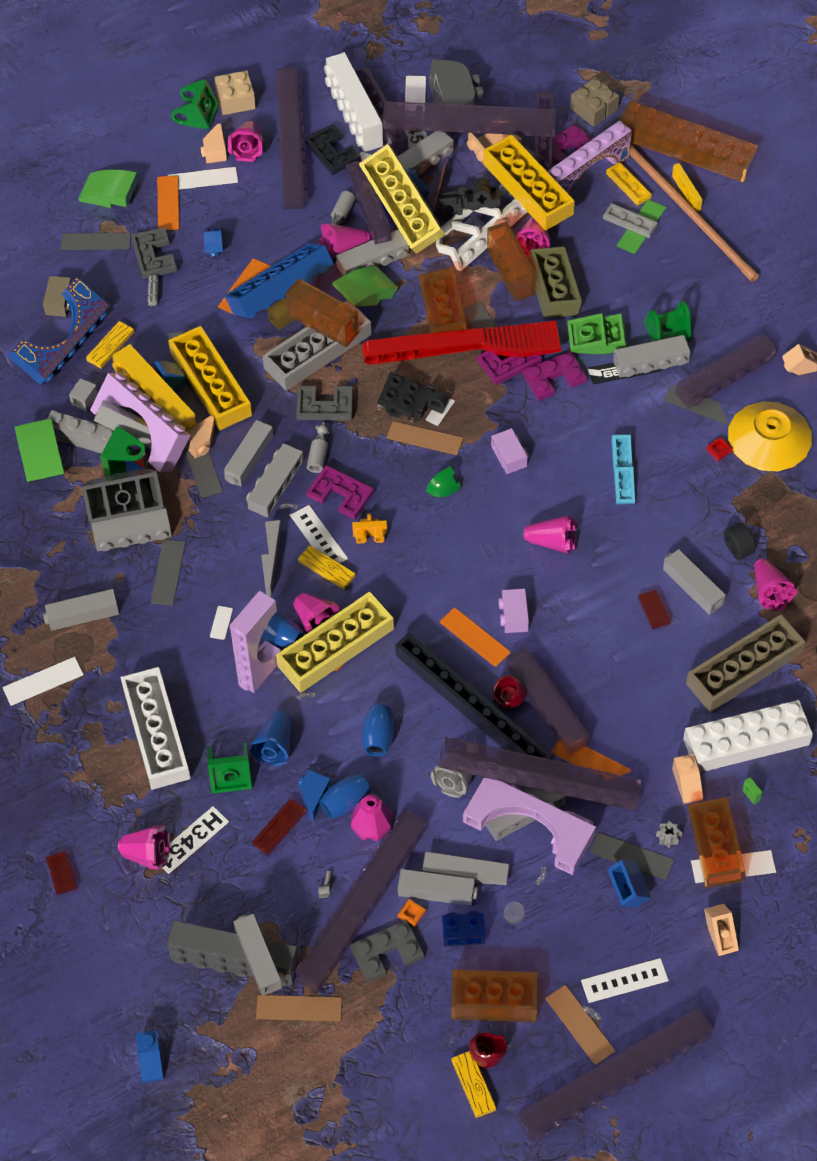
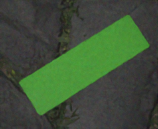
(632, 241)

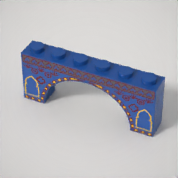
(42, 360)

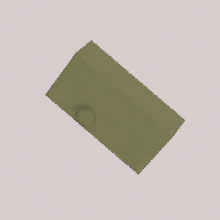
(555, 282)

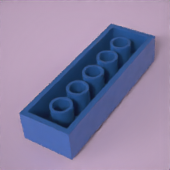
(276, 280)

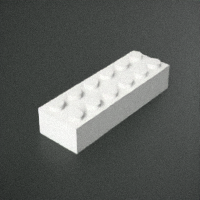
(353, 102)
(155, 728)
(748, 736)

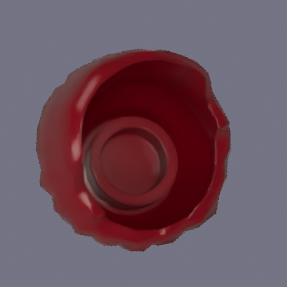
(509, 692)
(487, 1049)

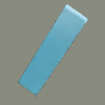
(623, 469)

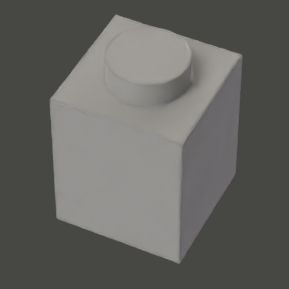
(83, 394)

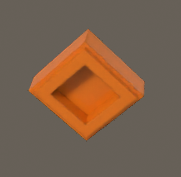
(412, 913)

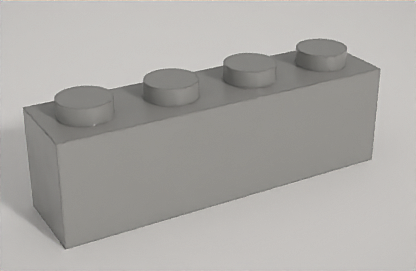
(427, 152)
(373, 255)
(651, 356)
(80, 432)
(275, 480)
(131, 530)
(507, 824)

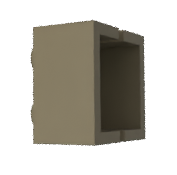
(591, 101)

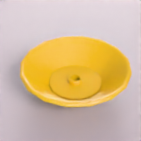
(766, 447)

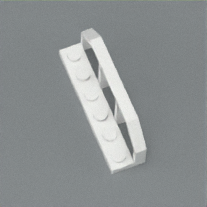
(478, 241)

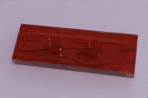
(279, 827)

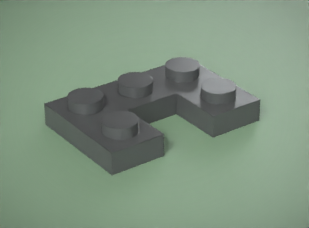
(148, 263)
(311, 409)
(371, 948)

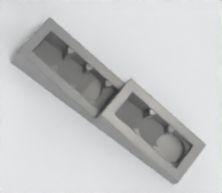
(273, 532)
(482, 871)

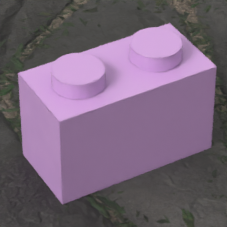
(509, 451)
(514, 611)

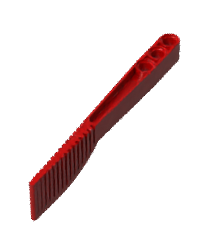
(505, 341)

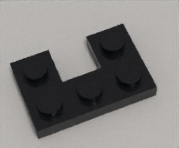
(321, 146)

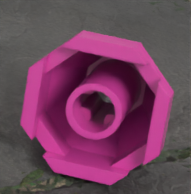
(246, 142)
(314, 610)
(371, 818)
(146, 846)

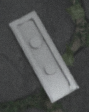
(630, 220)

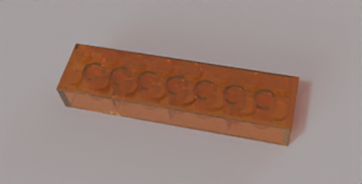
(689, 141)

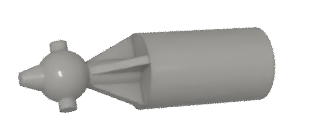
(342, 207)
(318, 450)

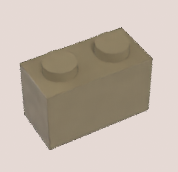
(54, 303)

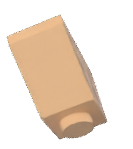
(214, 146)
(800, 360)
(201, 437)
(688, 778)
(721, 929)

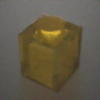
(278, 314)

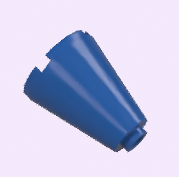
(273, 740)

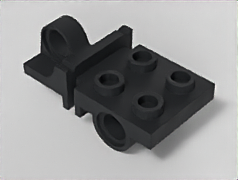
(480, 196)
(408, 397)

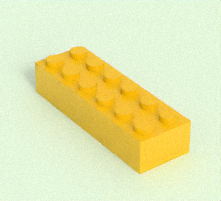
(528, 182)
(210, 378)
(149, 382)

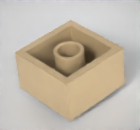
(234, 92)

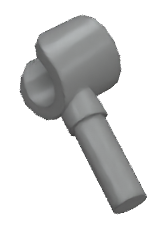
(324, 891)

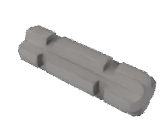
(153, 290)

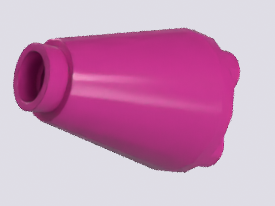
(533, 237)
(341, 238)
(554, 534)
(773, 587)

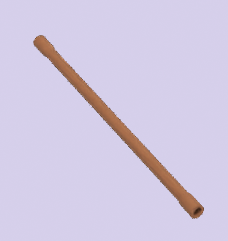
(745, 268)

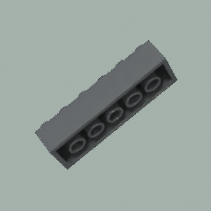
(224, 951)

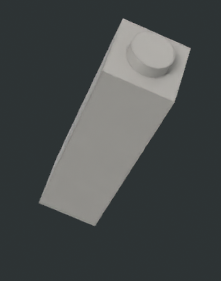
(114, 416)
(248, 453)
(694, 582)
(81, 610)
(437, 887)
(257, 954)

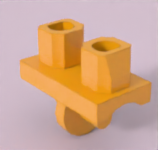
(369, 527)

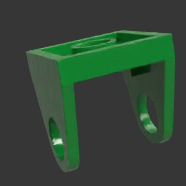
(201, 108)
(674, 320)
(117, 452)
(221, 766)

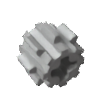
(669, 834)

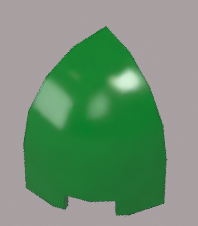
(443, 484)

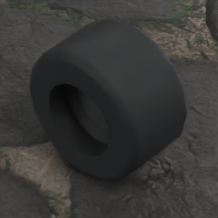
(739, 541)

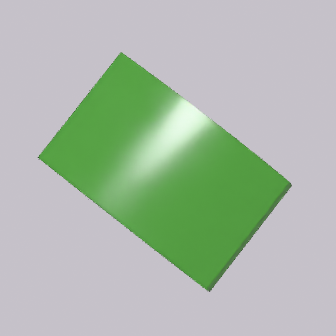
(109, 188)
(365, 286)
(597, 334)
(39, 450)

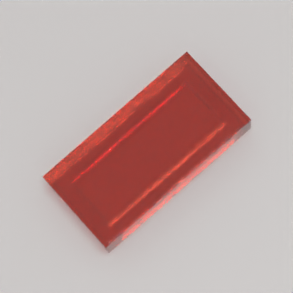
(654, 609)
(61, 873)

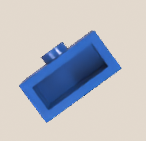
(629, 883)

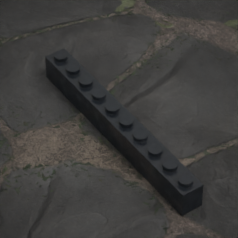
(466, 698)

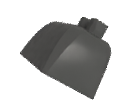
(453, 84)
(122, 495)

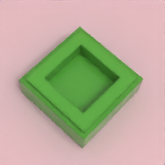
(752, 791)

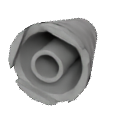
(452, 782)

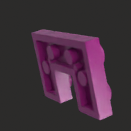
(569, 137)
(503, 370)
(540, 374)
(330, 480)

